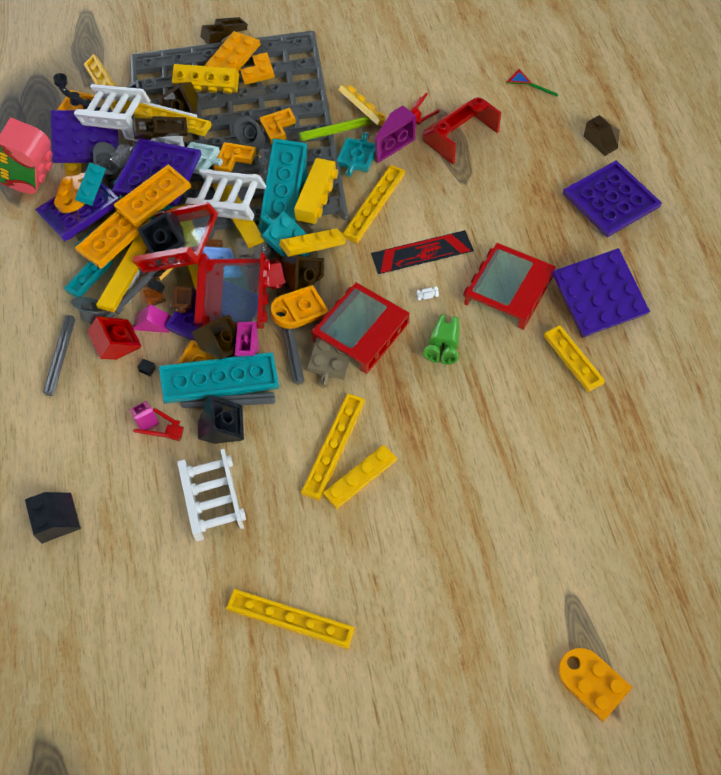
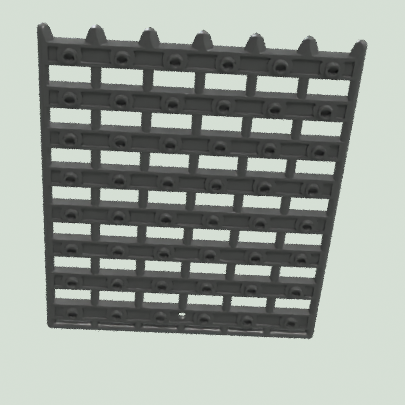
(274, 45)

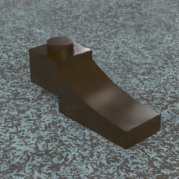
(222, 28)
(159, 127)

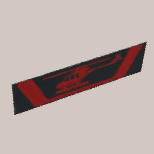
(422, 252)

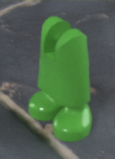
(443, 333)

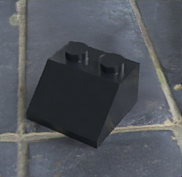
(162, 233)
(52, 515)

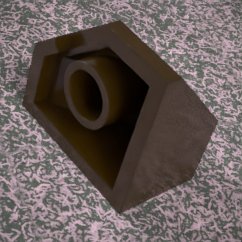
(181, 97)
(602, 134)
(302, 271)
(217, 337)

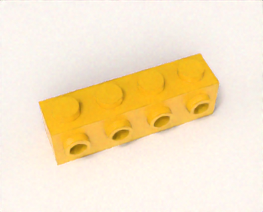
(207, 78)
(316, 191)

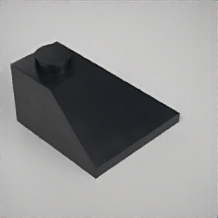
(221, 421)

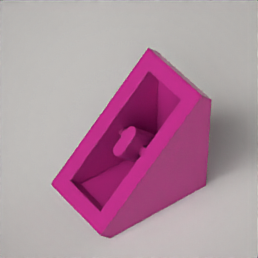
(151, 320)
(247, 339)
(144, 416)

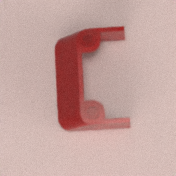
(436, 134)

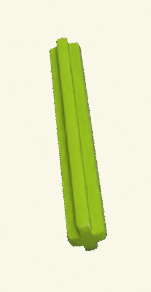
(335, 128)

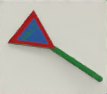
(519, 78)

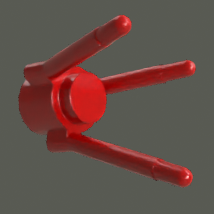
(417, 112)
(172, 431)

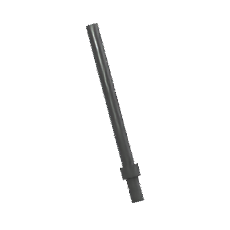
(132, 293)

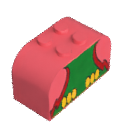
(24, 156)

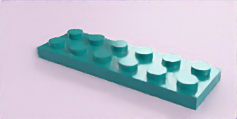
(283, 179)
(218, 377)

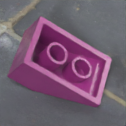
(395, 133)

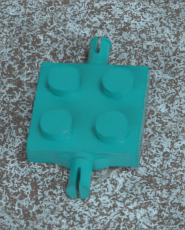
(356, 154)
(281, 228)

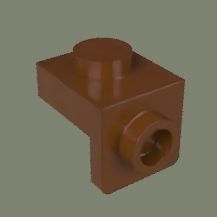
(182, 299)

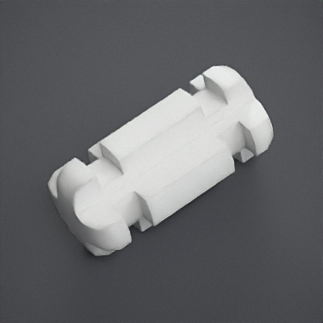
(427, 293)

